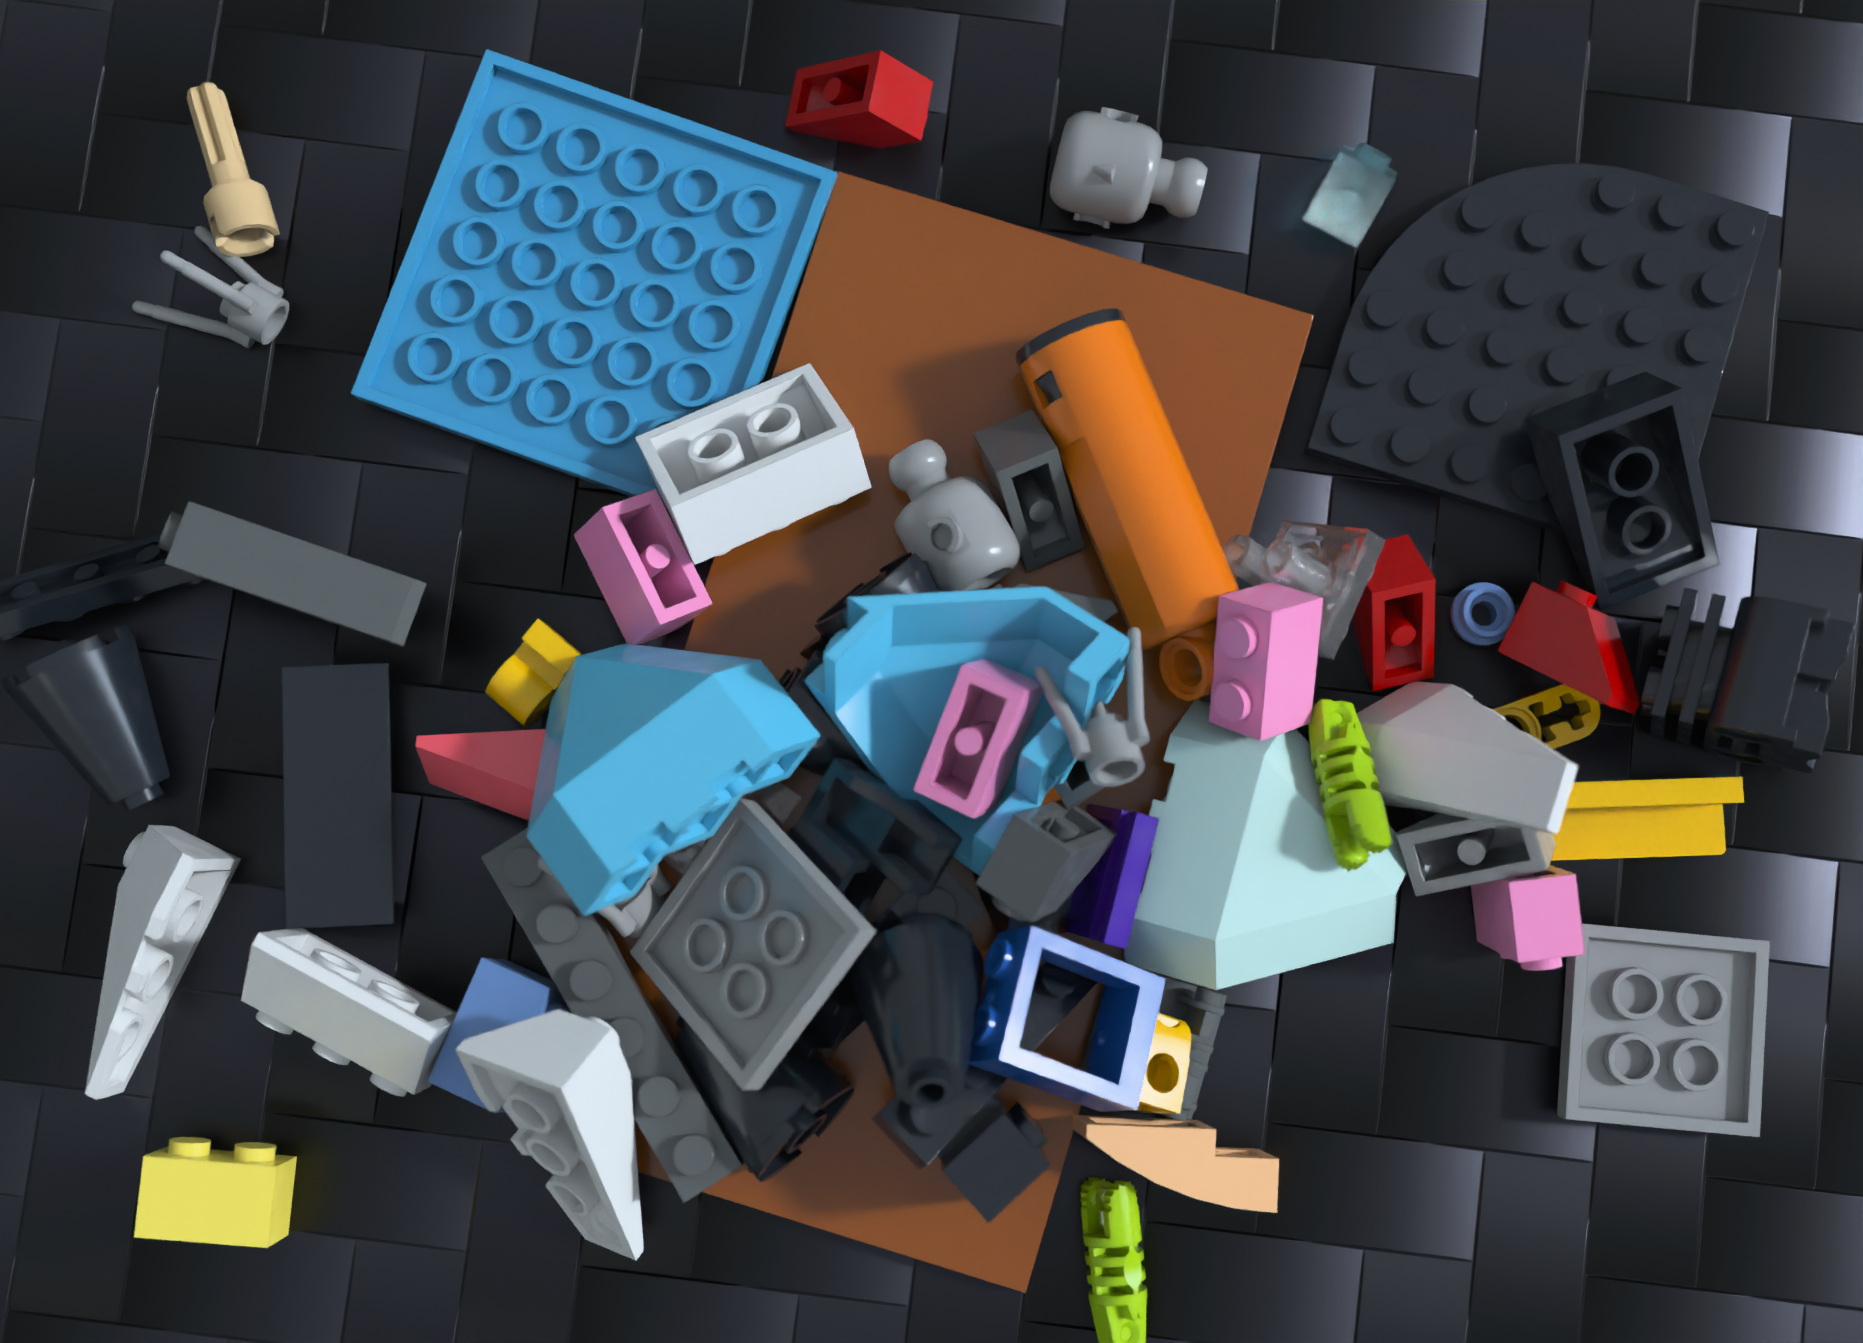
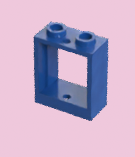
(1122, 1029)

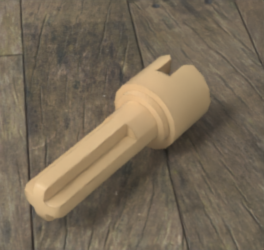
(235, 204)

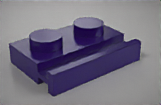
(1110, 892)

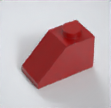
(861, 101)
(1397, 617)
(1572, 644)

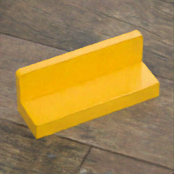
(1646, 818)

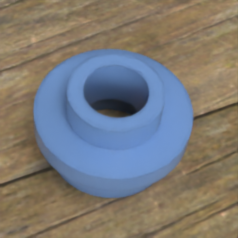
(1499, 606)

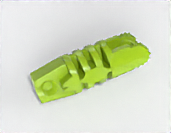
(1347, 784)
(1114, 1260)

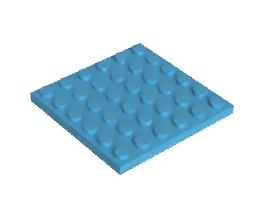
(589, 274)

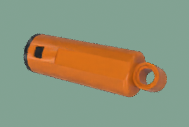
(1132, 490)

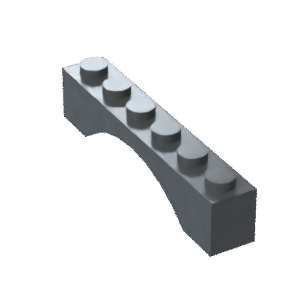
(601, 985)

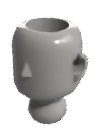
(1114, 169)
(951, 521)

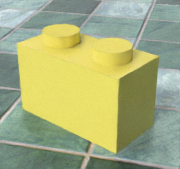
(215, 1194)

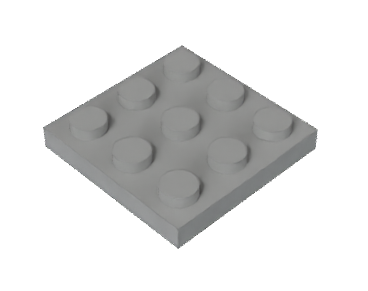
(751, 944)
(1665, 1031)

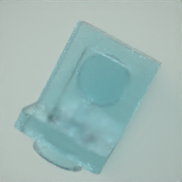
(1352, 193)

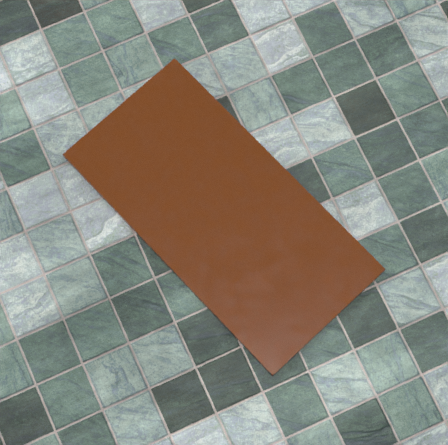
(917, 339)

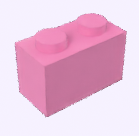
(642, 568)
(1265, 660)
(978, 737)
(1530, 918)

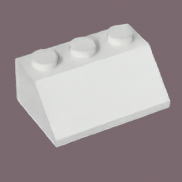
(754, 462)
(346, 1008)

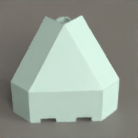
(1247, 865)

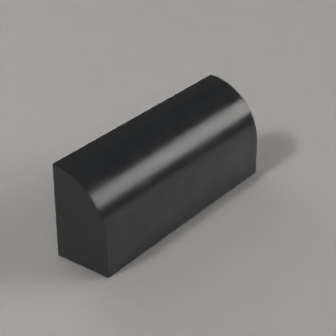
(337, 795)

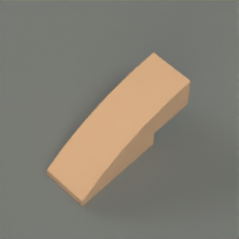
(1186, 1159)

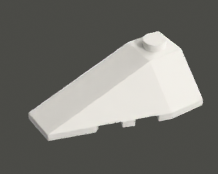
(1463, 760)
(156, 926)
(573, 1114)

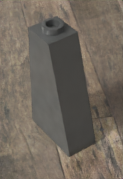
(292, 573)

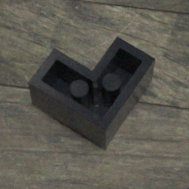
(995, 1156)

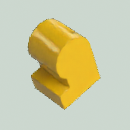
(532, 673)
(1166, 1067)

